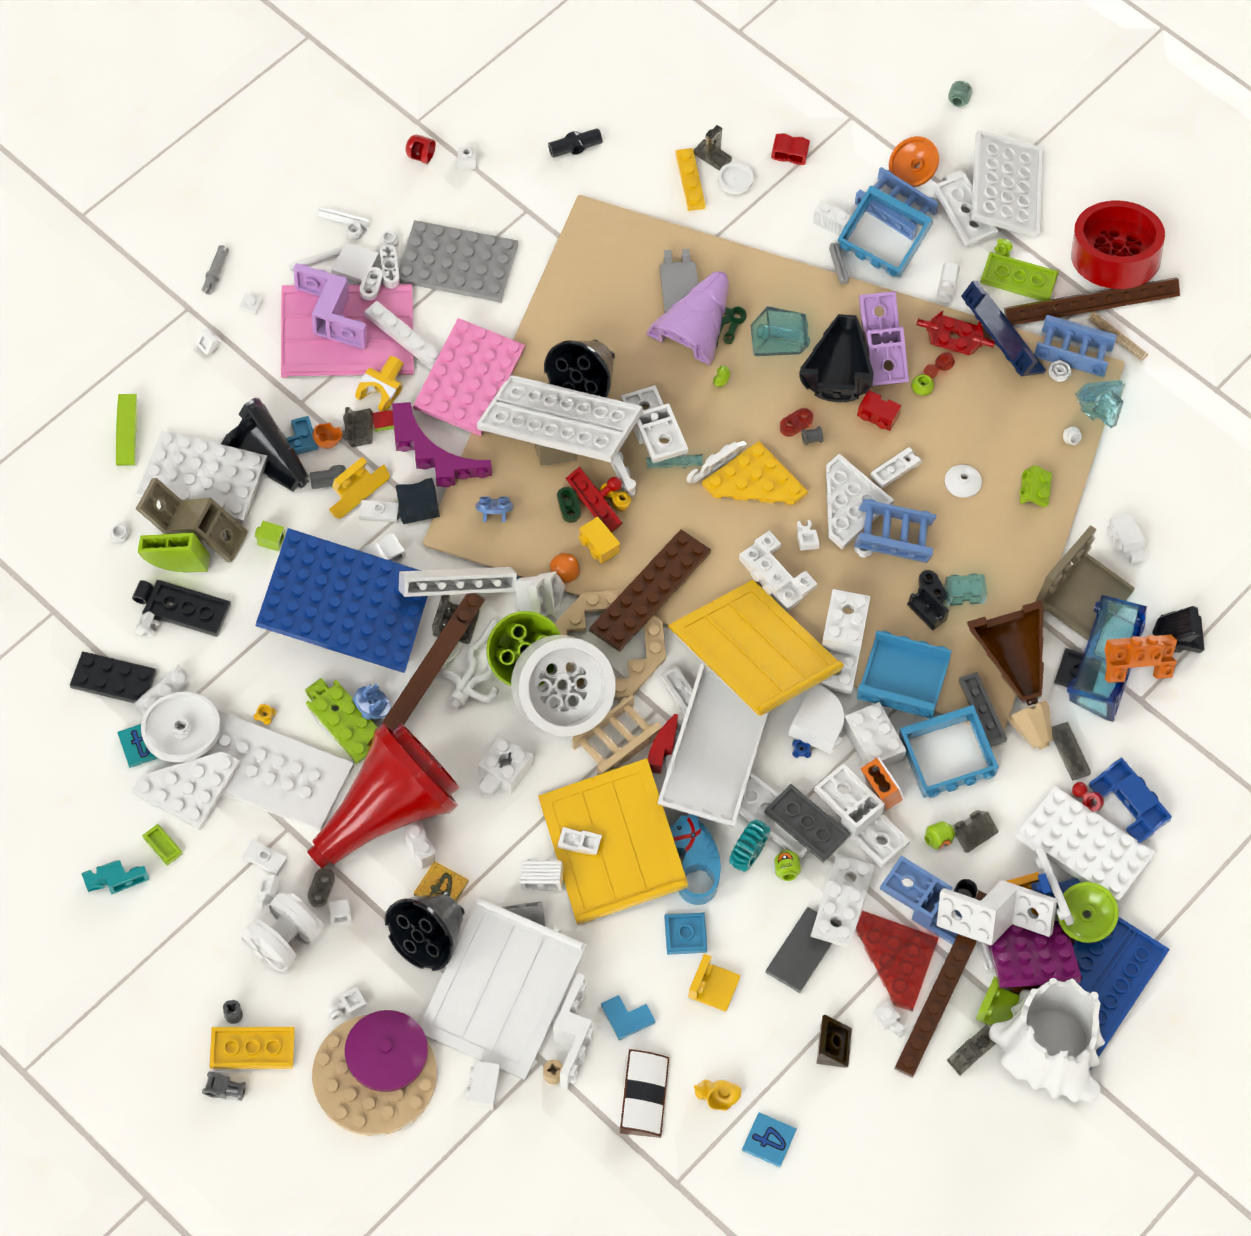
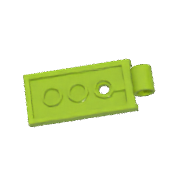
(344, 725)

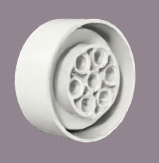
(592, 699)

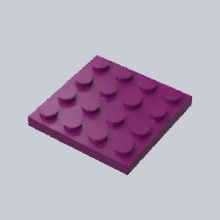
(1033, 958)

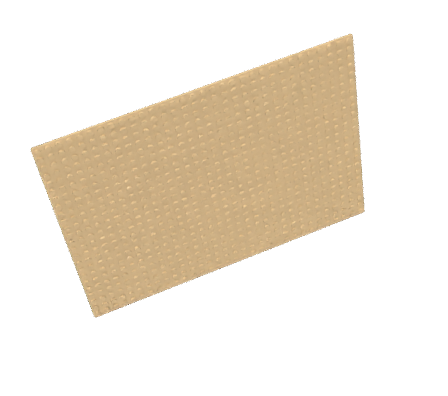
(979, 415)

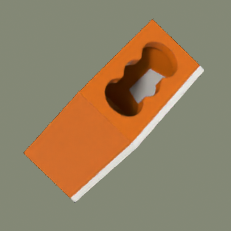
(882, 783)

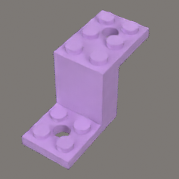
(328, 311)

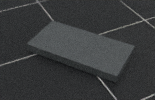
(807, 823)
(799, 953)

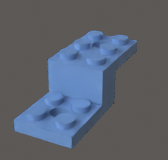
(921, 896)

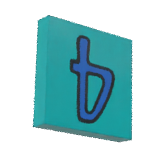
(134, 747)

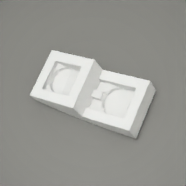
(580, 842)

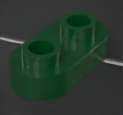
(570, 505)

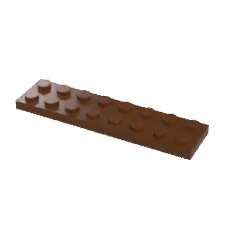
(650, 590)

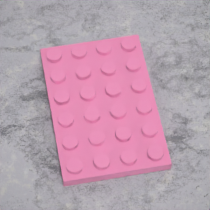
(468, 375)

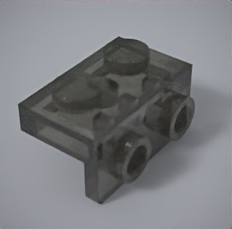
(975, 830)

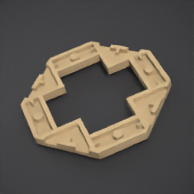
(639, 669)

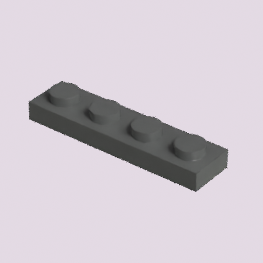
(977, 696)

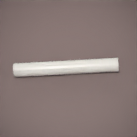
(316, 258)

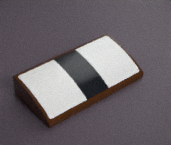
(644, 1094)

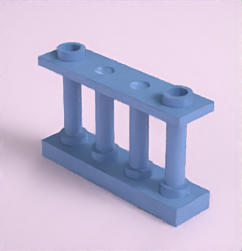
(890, 217)
(1078, 333)
(887, 545)

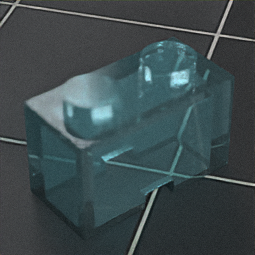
(965, 588)

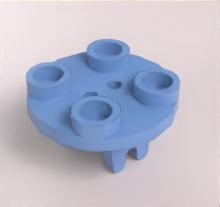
(494, 506)
(371, 702)

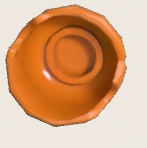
(326, 435)
(565, 566)

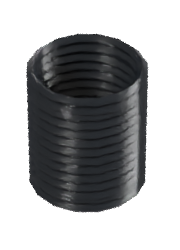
(967, 884)

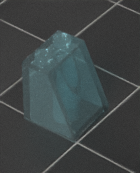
(779, 332)

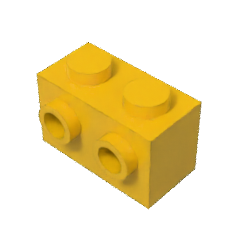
(599, 540)

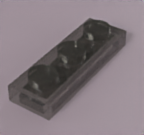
(1070, 751)

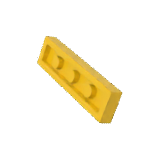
(690, 179)

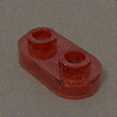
(797, 422)

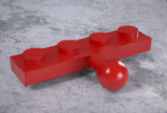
(594, 498)

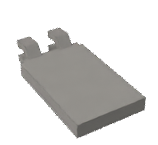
(677, 278)

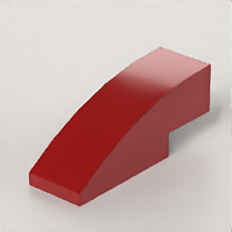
(663, 744)

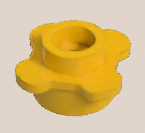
(263, 708)

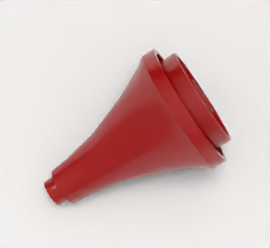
(393, 789)

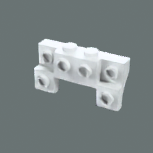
(773, 576)

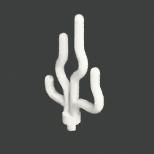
(465, 686)

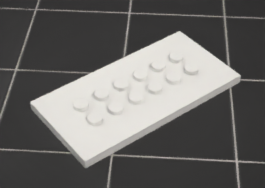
(560, 418)
(281, 772)

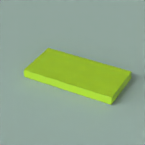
(1019, 277)

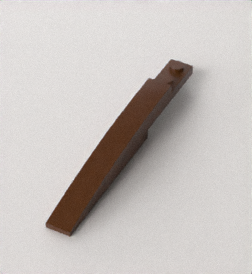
(433, 661)

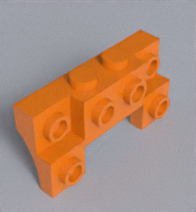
(1140, 652)

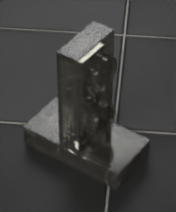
(710, 149)
(971, 1051)

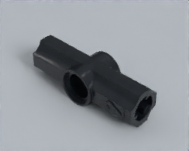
(575, 142)

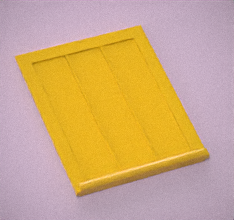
(756, 647)
(636, 846)

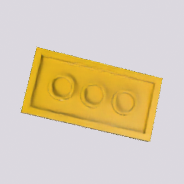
(252, 1048)

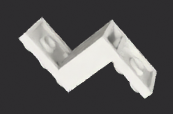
(996, 912)

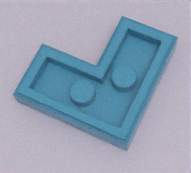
(303, 440)
(625, 1022)

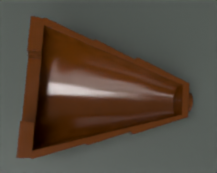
(1015, 648)

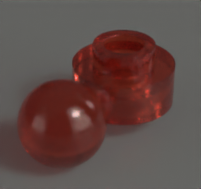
(943, 362)

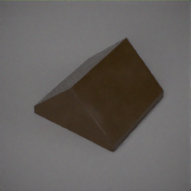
(833, 1043)

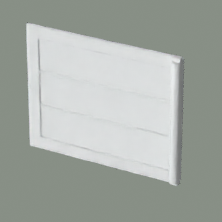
(501, 988)

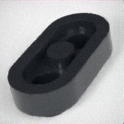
(933, 585)

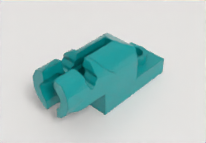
(114, 876)

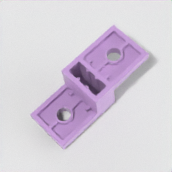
(884, 337)

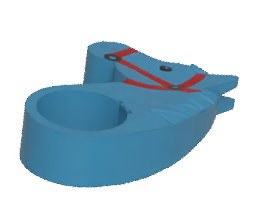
(699, 853)

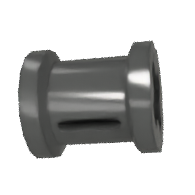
(811, 436)
(232, 1005)

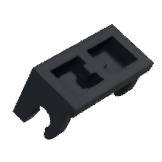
(928, 608)

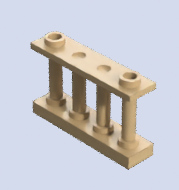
(620, 755)

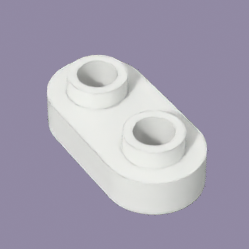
(371, 285)

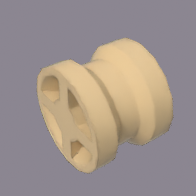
(552, 1076)

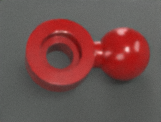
(1080, 790)

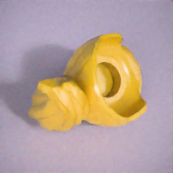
(719, 1094)

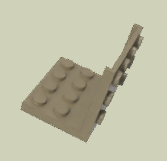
(1077, 584)

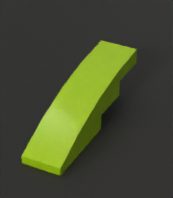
(126, 429)

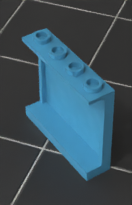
(904, 674)

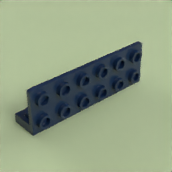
(1001, 331)

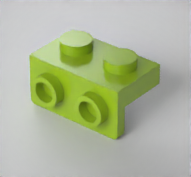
(1035, 486)

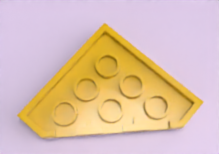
(755, 476)

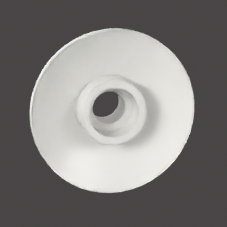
(963, 487)

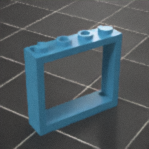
(899, 207)
(944, 721)

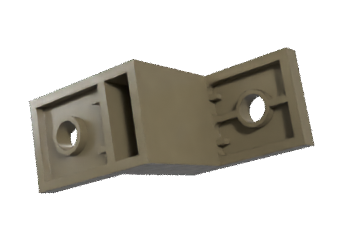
(195, 516)

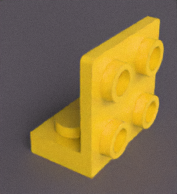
(713, 985)

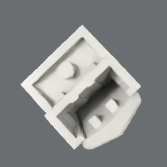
(540, 593)

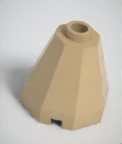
(1034, 725)

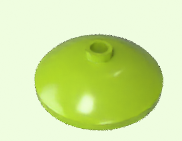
(1101, 905)

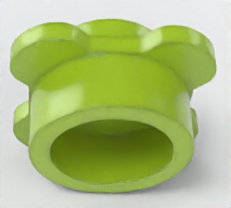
(1003, 247)

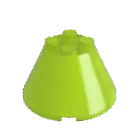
(512, 637)

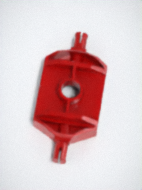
(942, 327)

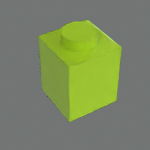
(270, 535)

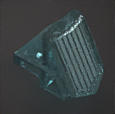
(1102, 400)

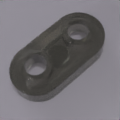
(321, 888)

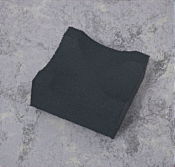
(417, 501)

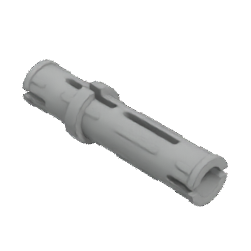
(212, 275)

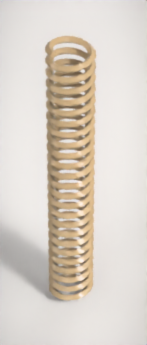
(1094, 317)

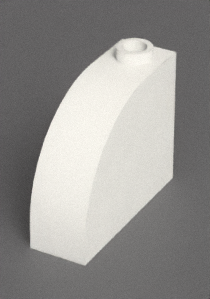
(819, 720)

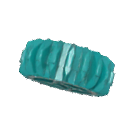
(749, 845)

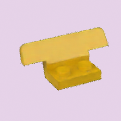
(356, 485)

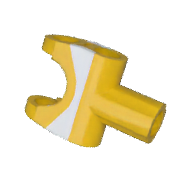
(382, 382)

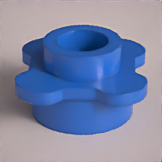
(797, 744)

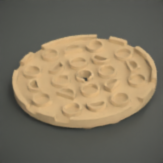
(359, 1107)

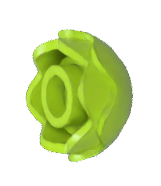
(722, 376)
(921, 389)

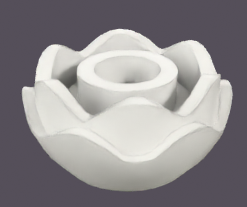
(1063, 367)

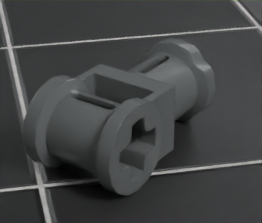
(220, 1086)

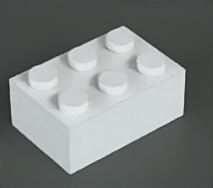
(874, 735)

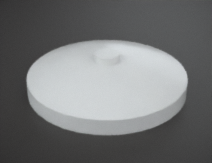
(180, 727)

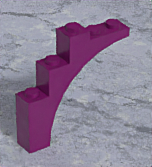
(428, 455)

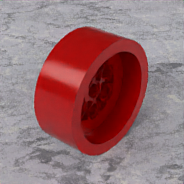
(1117, 244)

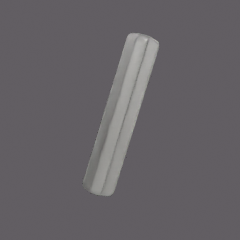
(839, 263)

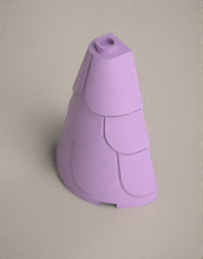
(696, 318)

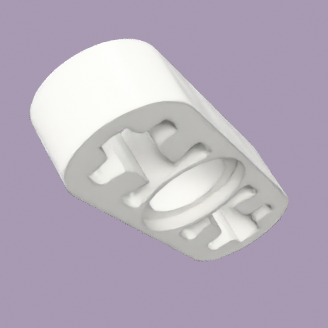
(389, 271)

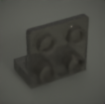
(444, 613)

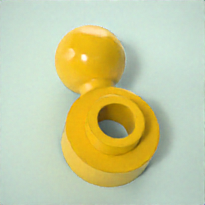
(616, 502)

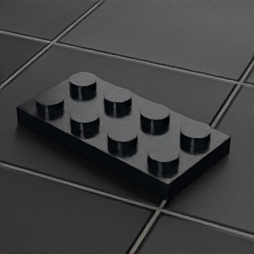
(112, 677)

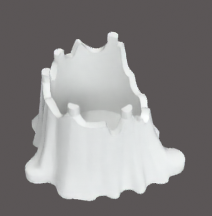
(1053, 1039)

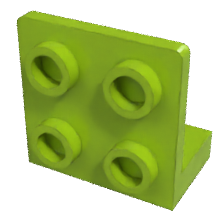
(996, 1004)

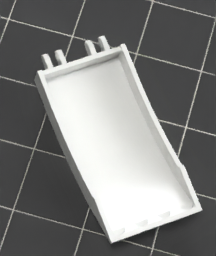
(712, 752)

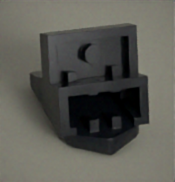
(1184, 626)

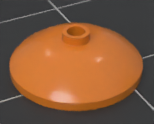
(910, 154)

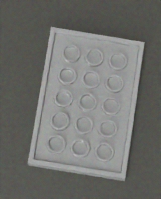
(457, 261)

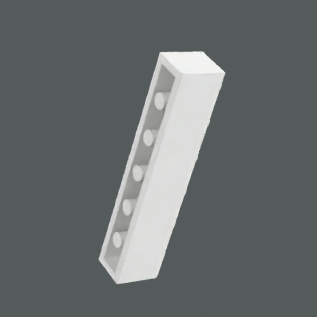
(457, 581)

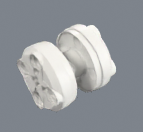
(293, 920)

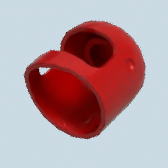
(421, 145)

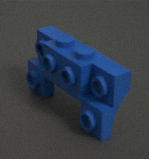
(1135, 796)

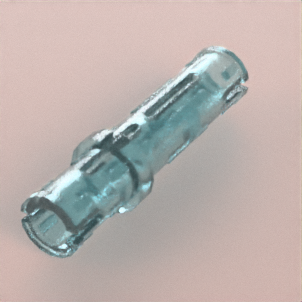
(678, 461)

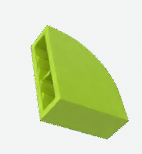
(174, 552)

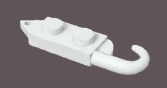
(716, 461)

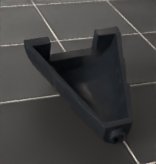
(839, 363)
(261, 435)

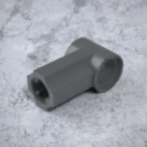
(325, 478)

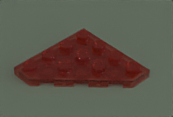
(898, 955)

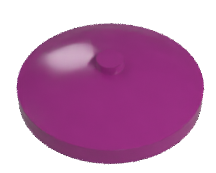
(386, 1050)

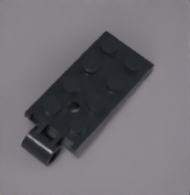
(190, 607)

